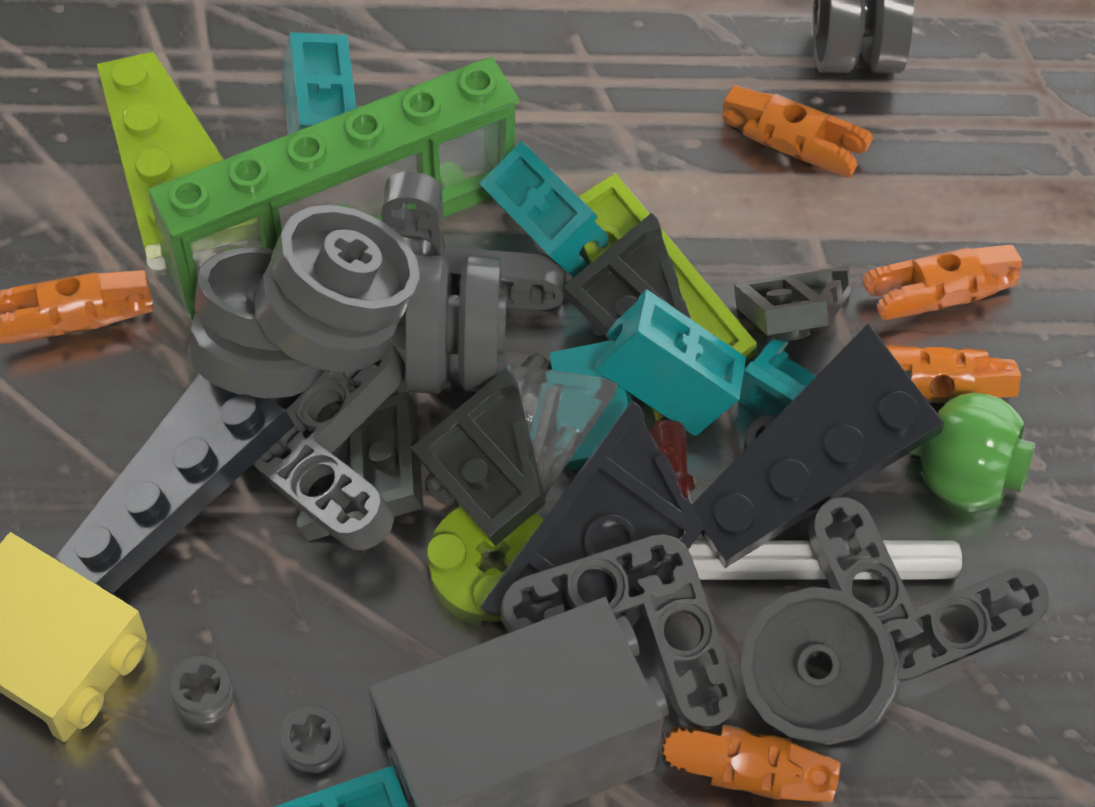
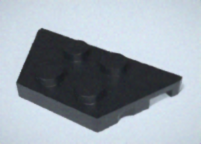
(614, 500)

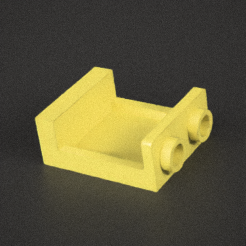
(61, 638)

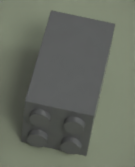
(524, 716)

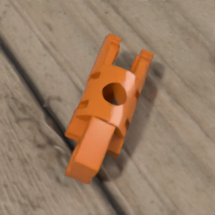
(796, 129)
(942, 280)
(72, 304)
(950, 372)
(754, 763)

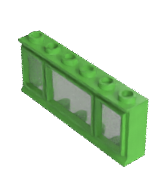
(442, 128)

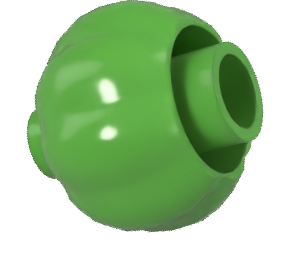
(976, 453)

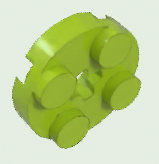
(455, 560)

